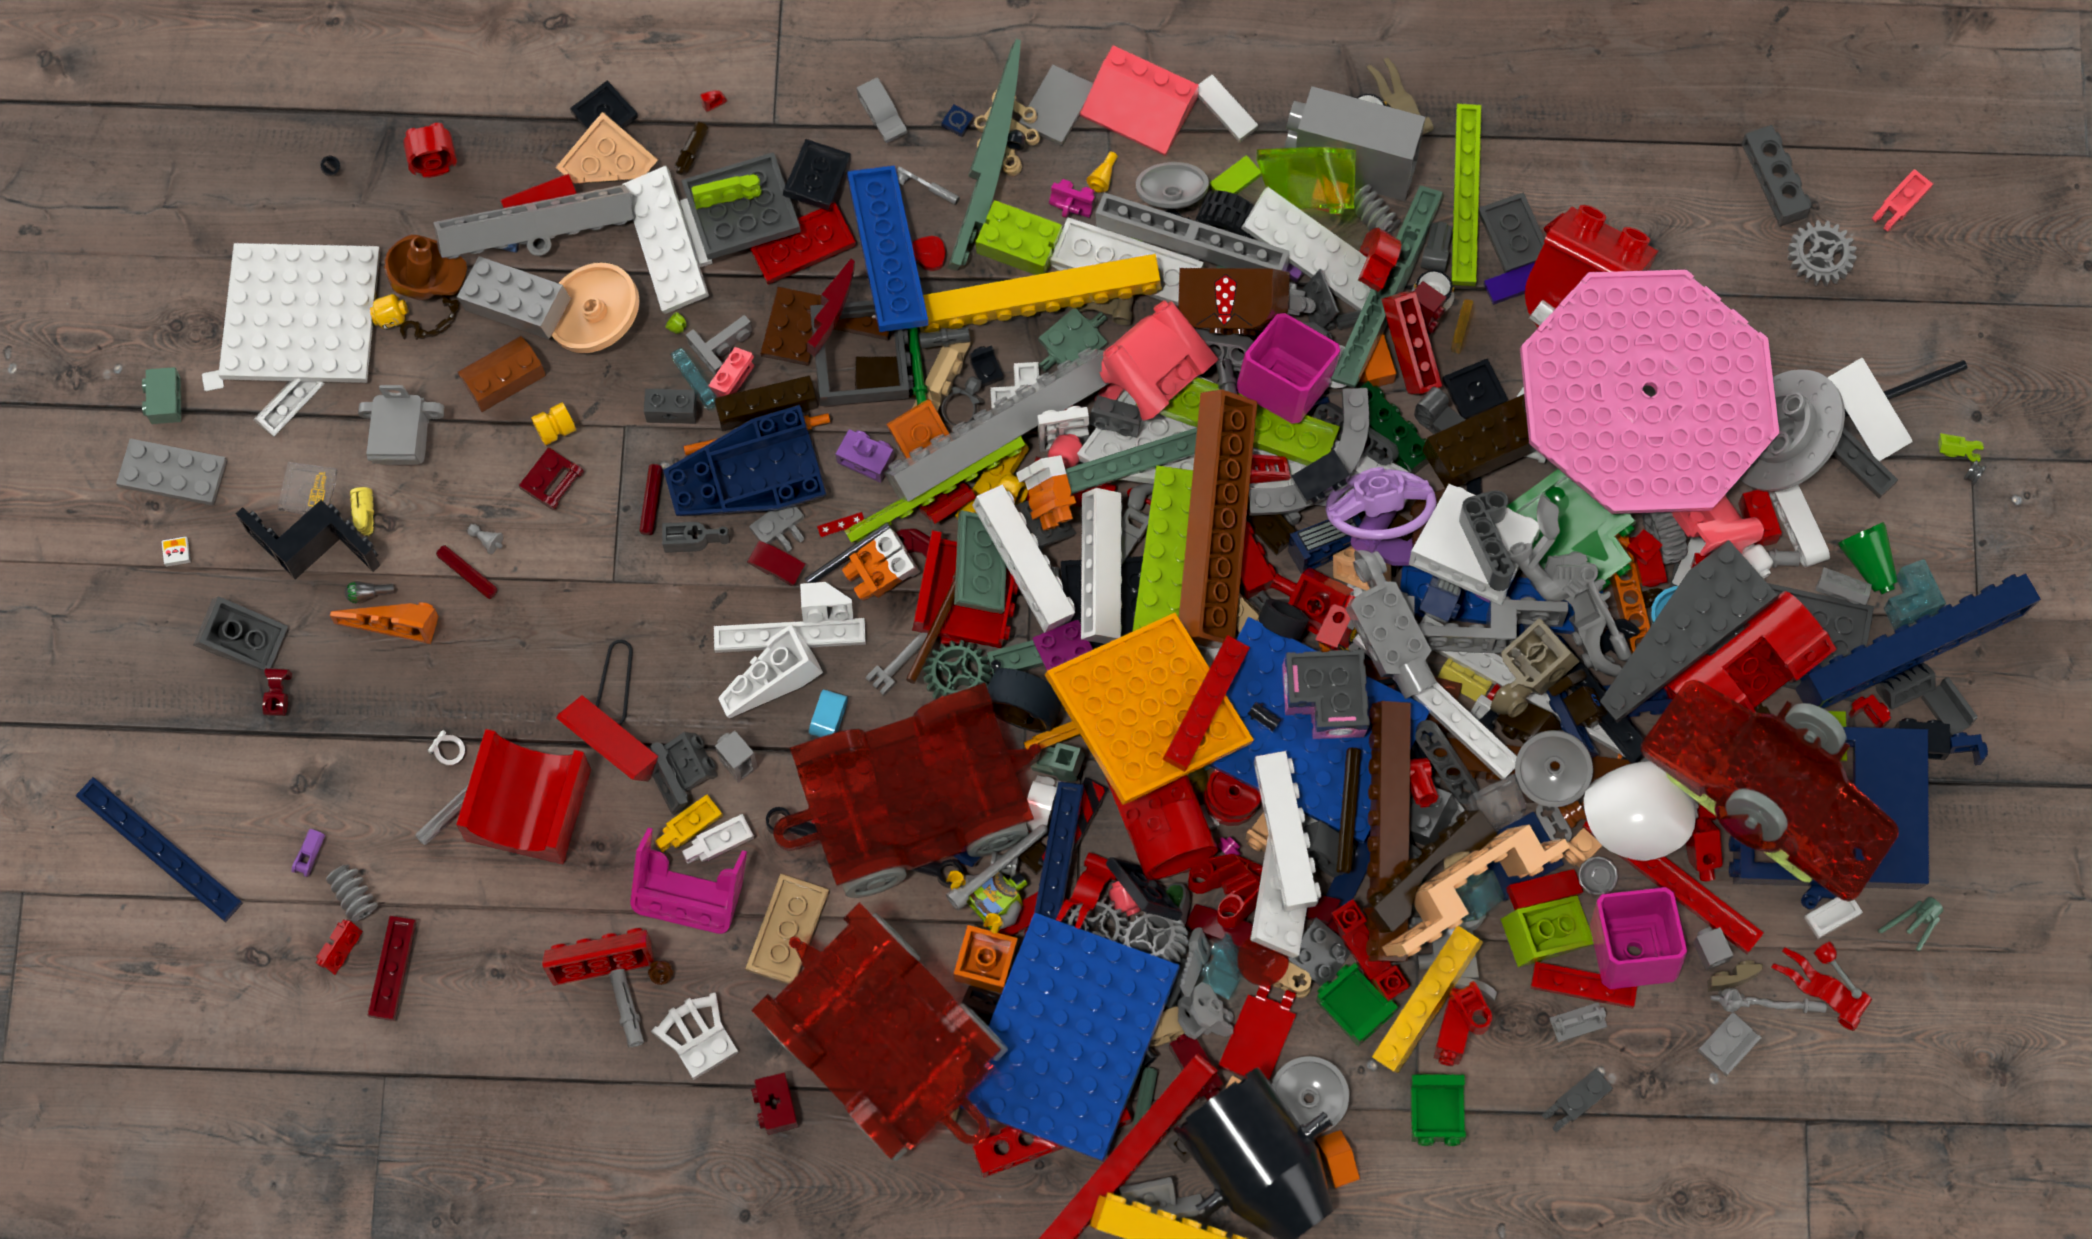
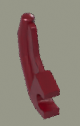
(914, 540)

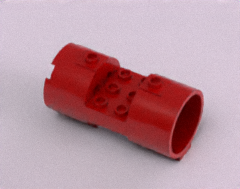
(1770, 651)
(1167, 829)

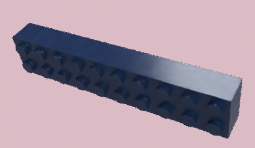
(1919, 642)

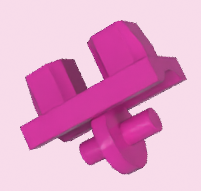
(1071, 200)

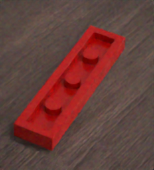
(1579, 985)

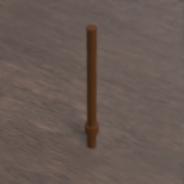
(932, 634)

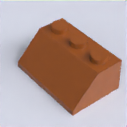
(502, 373)

